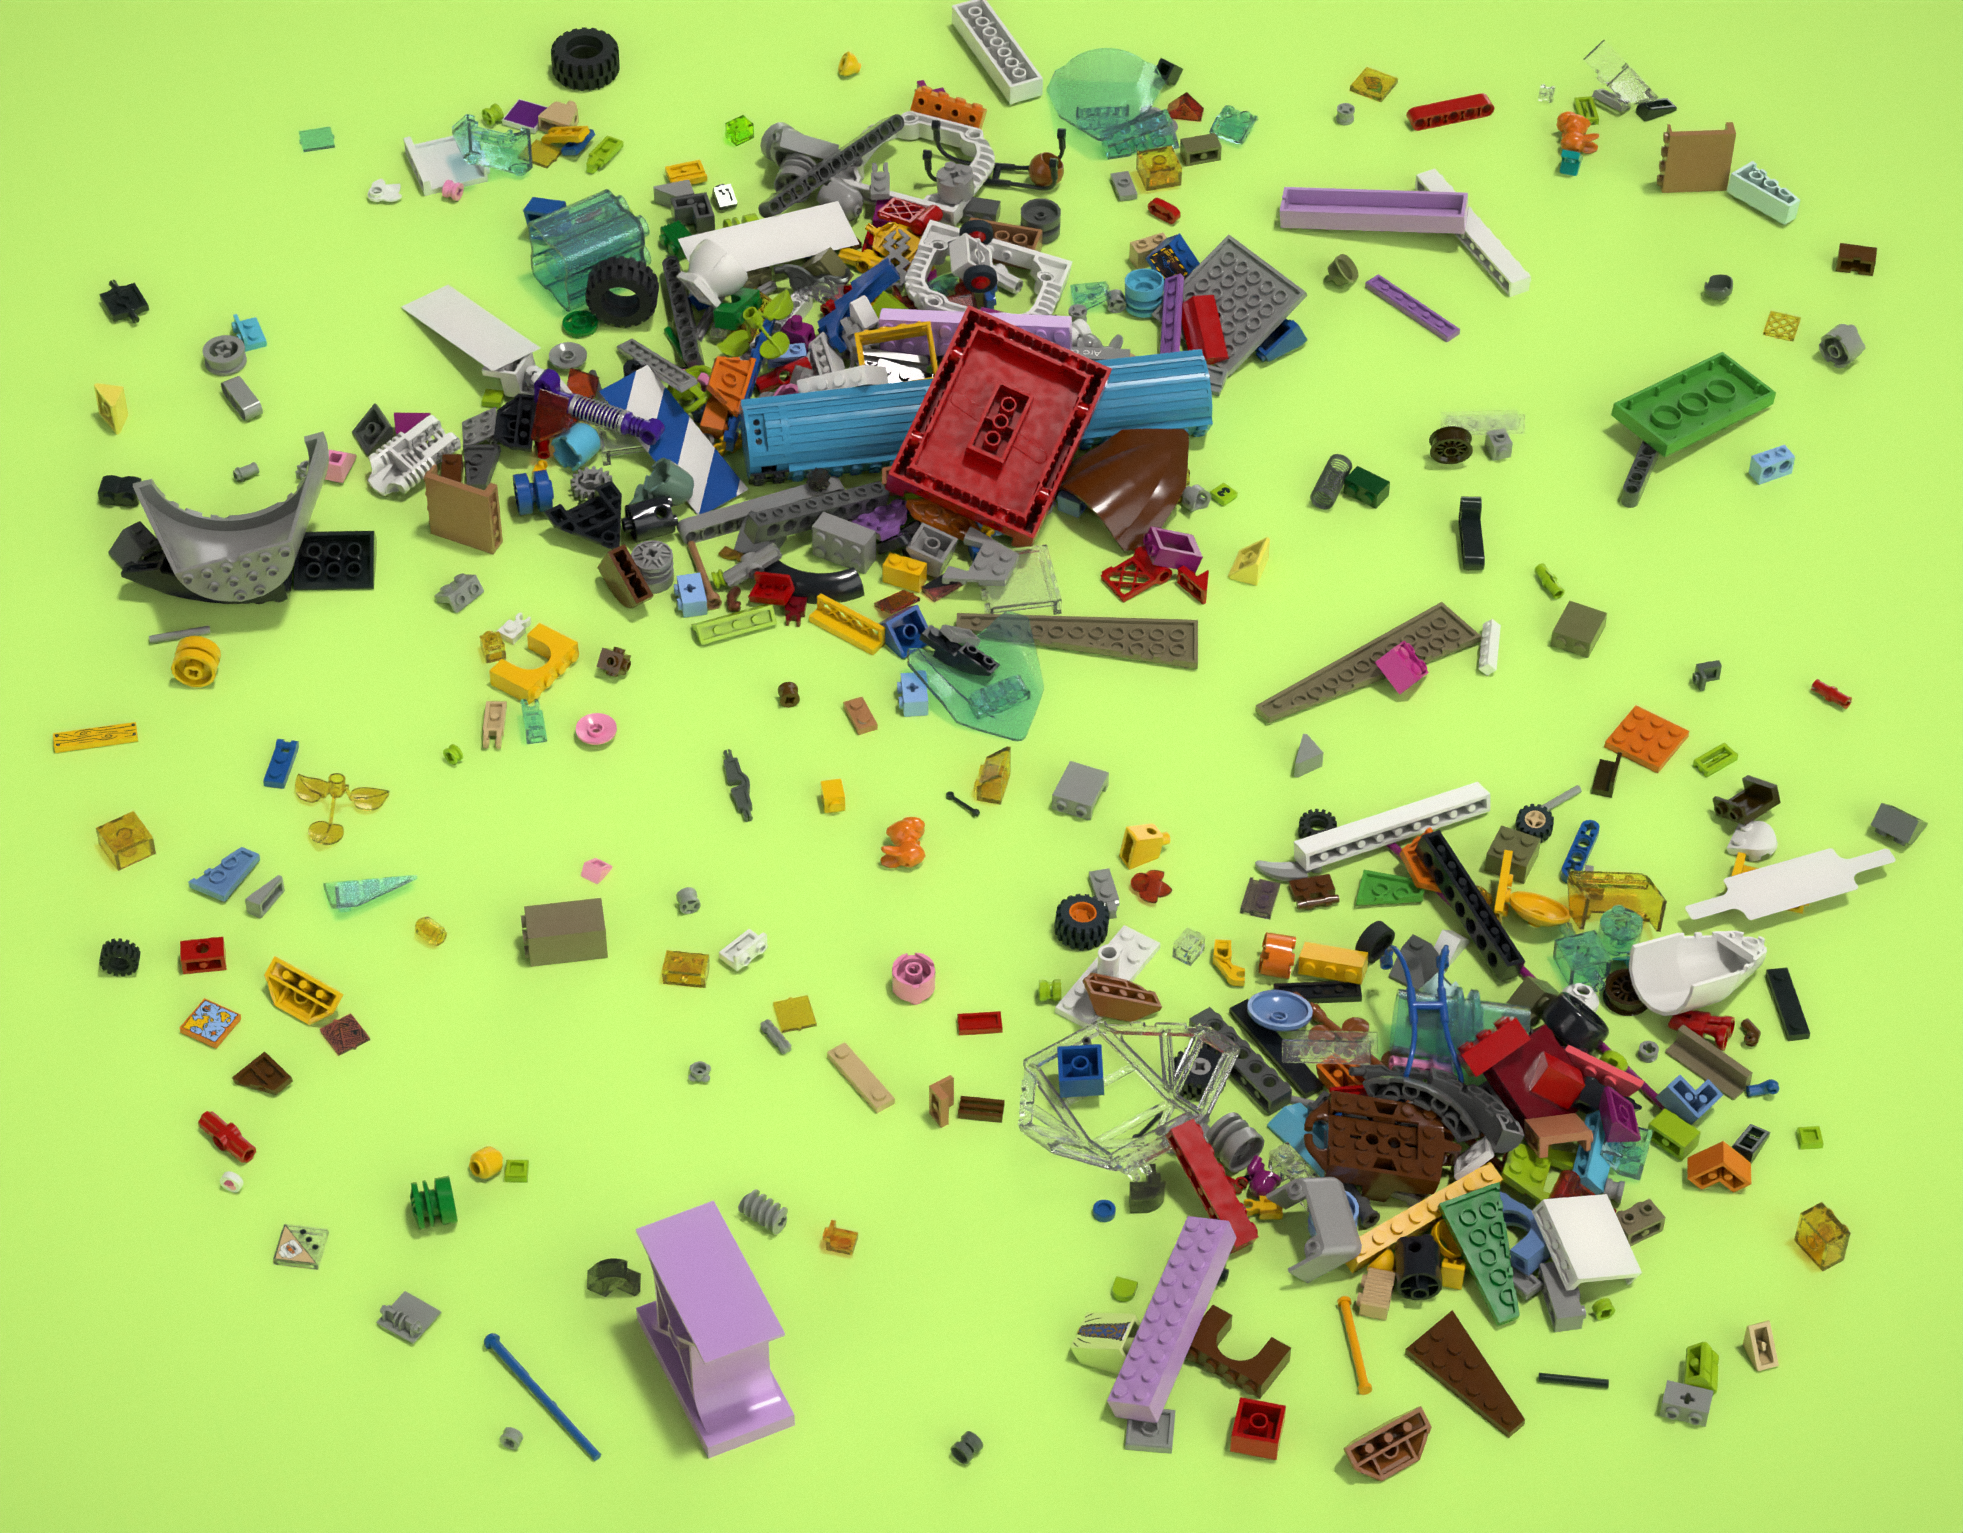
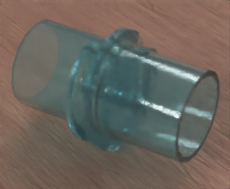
(1466, 1019)

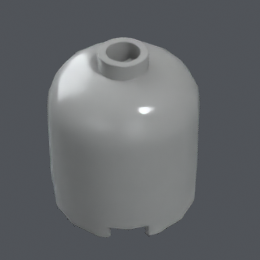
(847, 196)

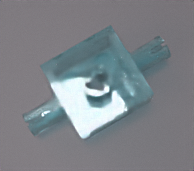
(1582, 957)

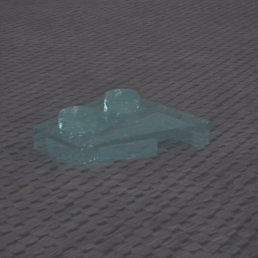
(1090, 293)

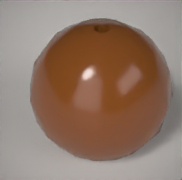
(1039, 169)

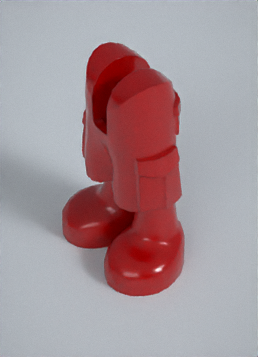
(1703, 1023)

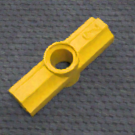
(861, 260)

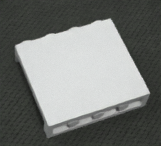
(439, 161)
(1586, 1240)

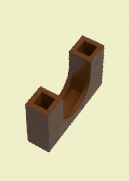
(1252, 1374)

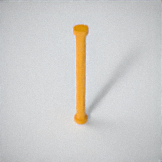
(1344, 1303)

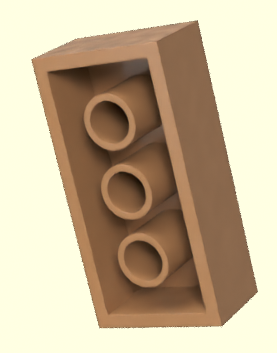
(1018, 235)

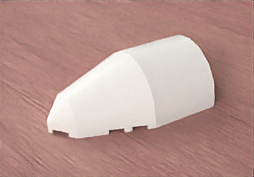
(1692, 971)

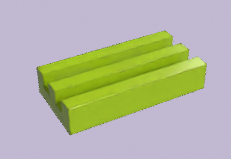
(1595, 118)
(1718, 762)

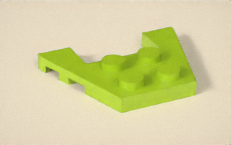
(1528, 1172)

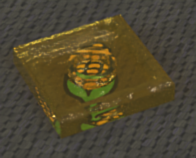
(1373, 84)

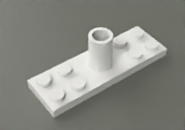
(1121, 958)

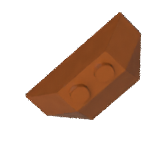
(1120, 998)
(1390, 1445)

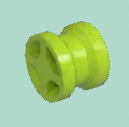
(492, 114)

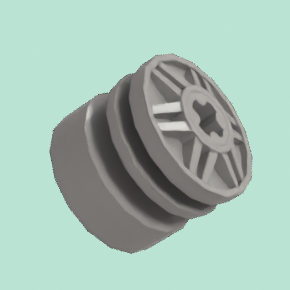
(791, 168)
(655, 564)
(1234, 1141)

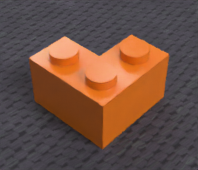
(1721, 1165)

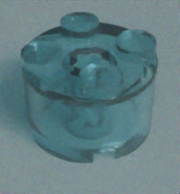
(1620, 930)

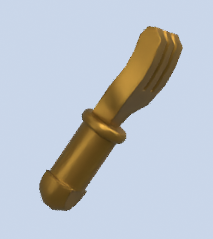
(730, 554)

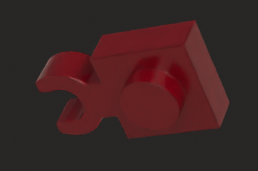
(795, 609)

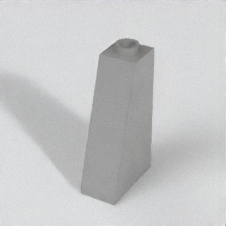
(793, 142)

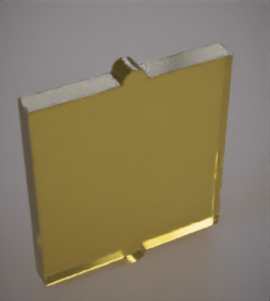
(544, 154)
(794, 1014)

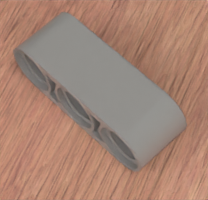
(241, 398)

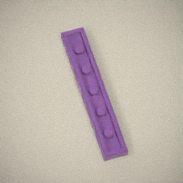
(1412, 308)
(1172, 314)

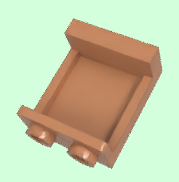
(1554, 1130)

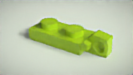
(603, 153)

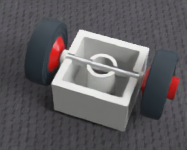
(972, 258)

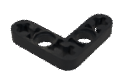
(898, 540)

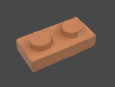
(860, 715)

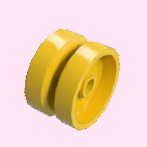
(196, 661)

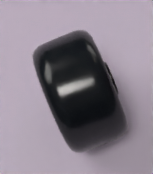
(1575, 1022)

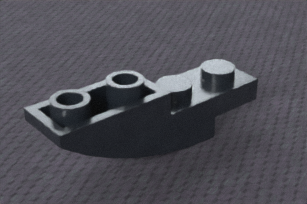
(963, 658)

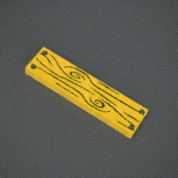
(95, 737)

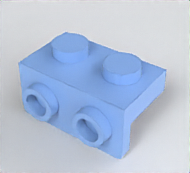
(793, 353)

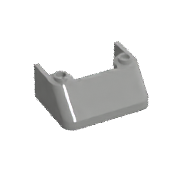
(1332, 1217)

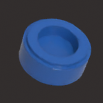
(1104, 1211)

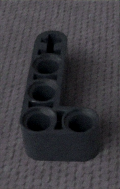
(1471, 533)

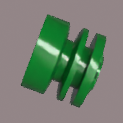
(433, 1202)

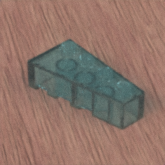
(1142, 134)

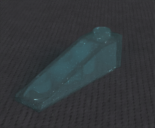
(353, 893)

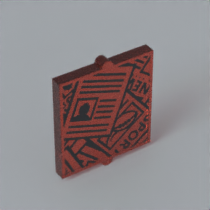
(897, 601)

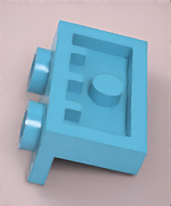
(249, 332)

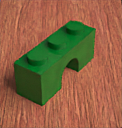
(731, 314)

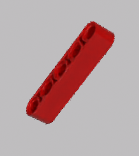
(1450, 111)

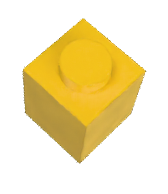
(832, 795)

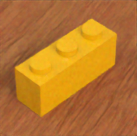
(1333, 963)

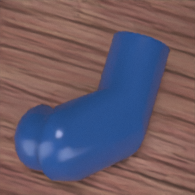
(1767, 1087)

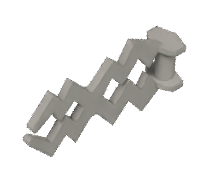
(896, 254)

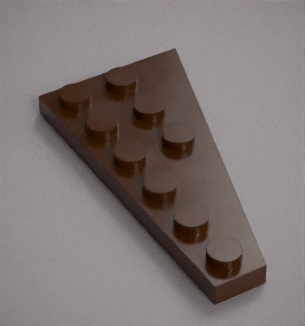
(1458, 1364)

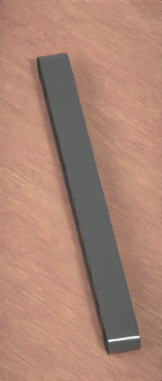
(831, 166)

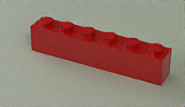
(1210, 1181)

